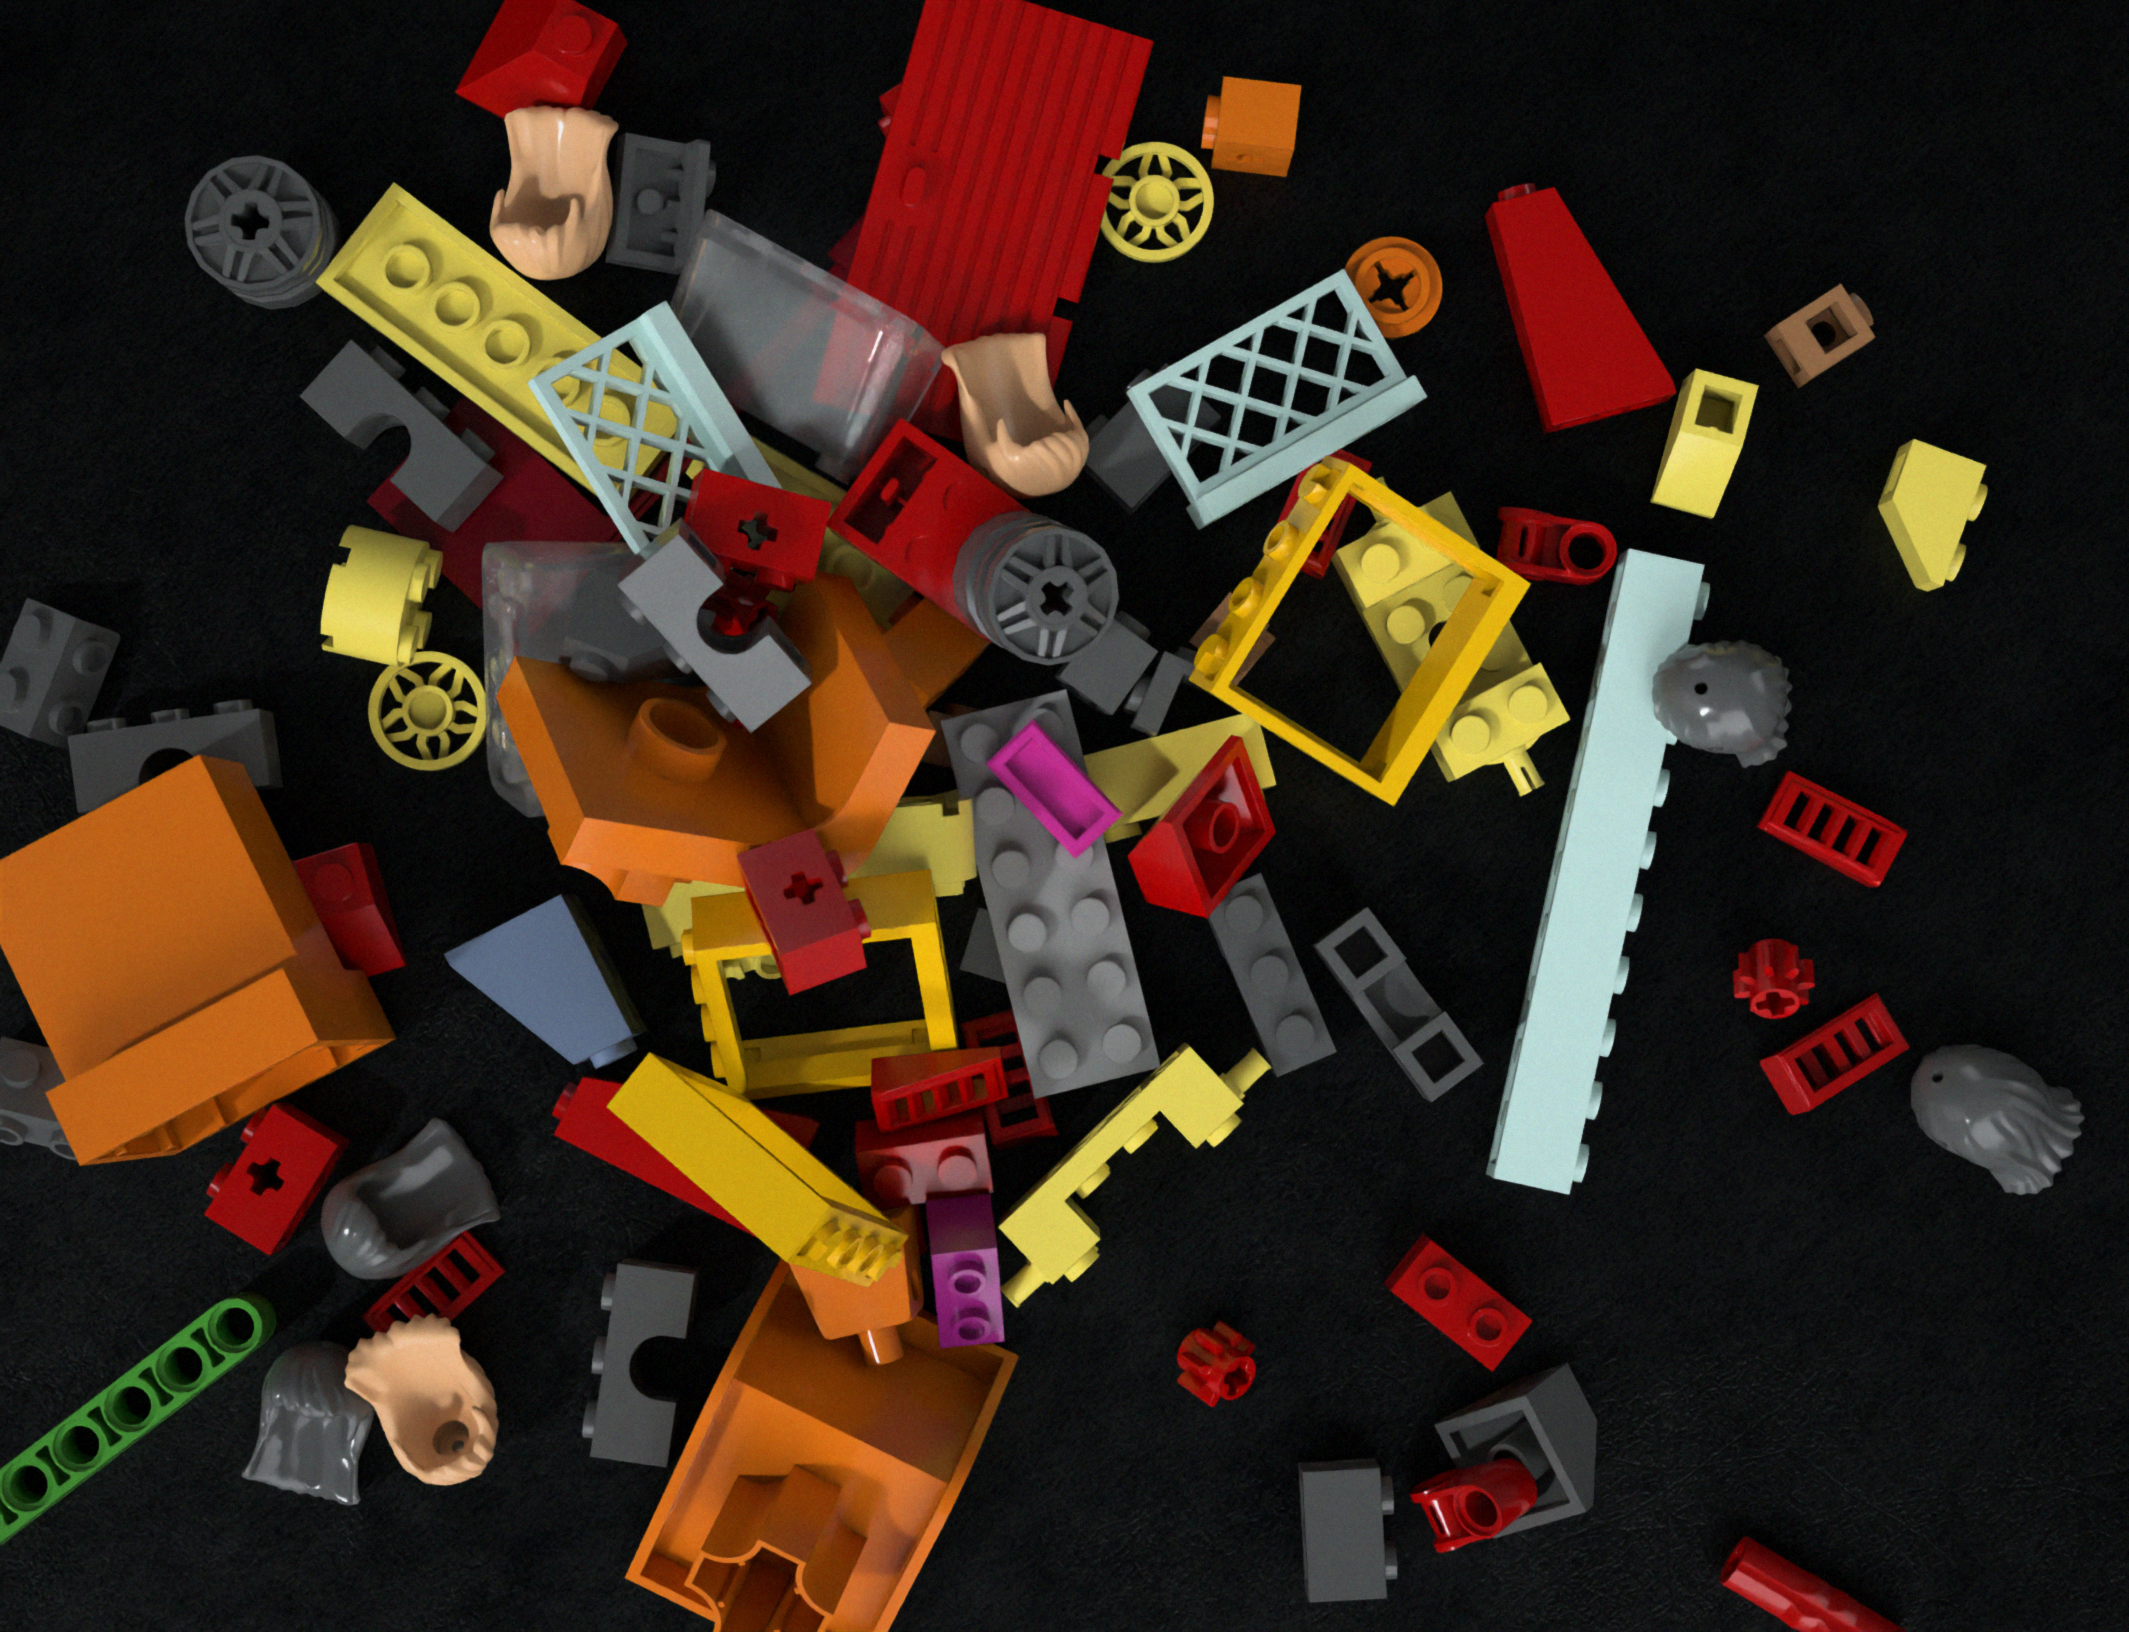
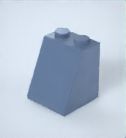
(555, 981)

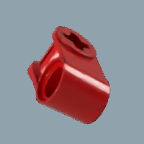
(1547, 544)
(1475, 1501)

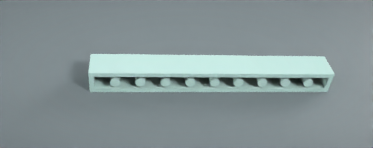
(1595, 879)

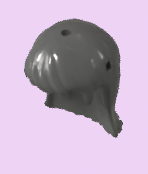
(1741, 706)
(1996, 1114)
(407, 1205)
(311, 1424)

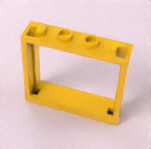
(1441, 675)
(829, 1060)
(758, 1172)

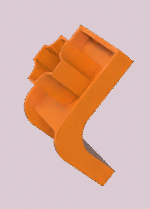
(667, 792)
(818, 1474)

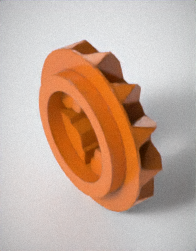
(1397, 258)

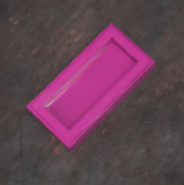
(1054, 789)

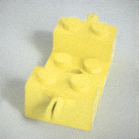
(1401, 596)
(1053, 1227)

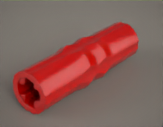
(1796, 1594)

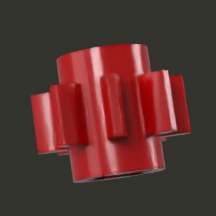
(737, 605)
(1773, 978)
(1216, 1363)

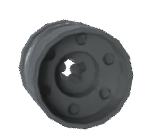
(281, 261)
(1002, 578)

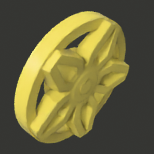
(1156, 202)
(428, 712)

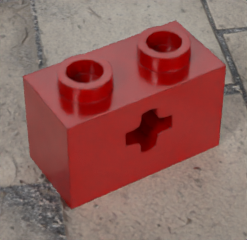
(788, 520)
(804, 911)
(307, 1159)
(1457, 1302)

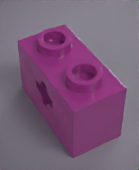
(965, 1270)

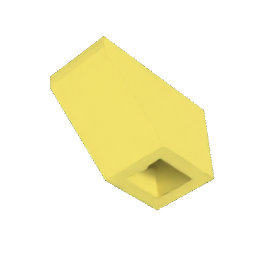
(1703, 442)
(1927, 508)

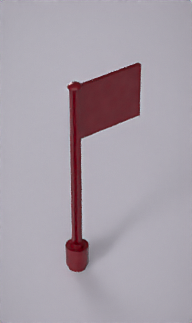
(532, 497)

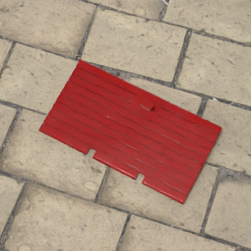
(991, 177)

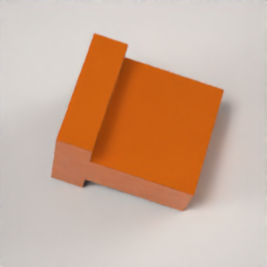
(177, 965)

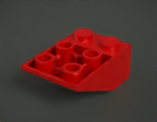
(917, 511)

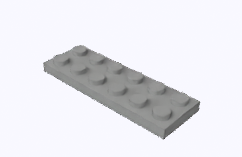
(1051, 914)

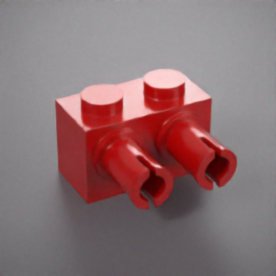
(924, 1162)

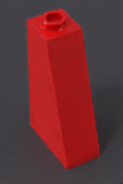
(1569, 318)
(600, 1132)

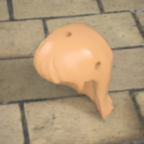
(556, 193)
(1012, 417)
(428, 1398)

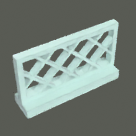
(682, 385)
(1300, 447)

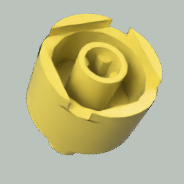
(378, 597)
(924, 837)

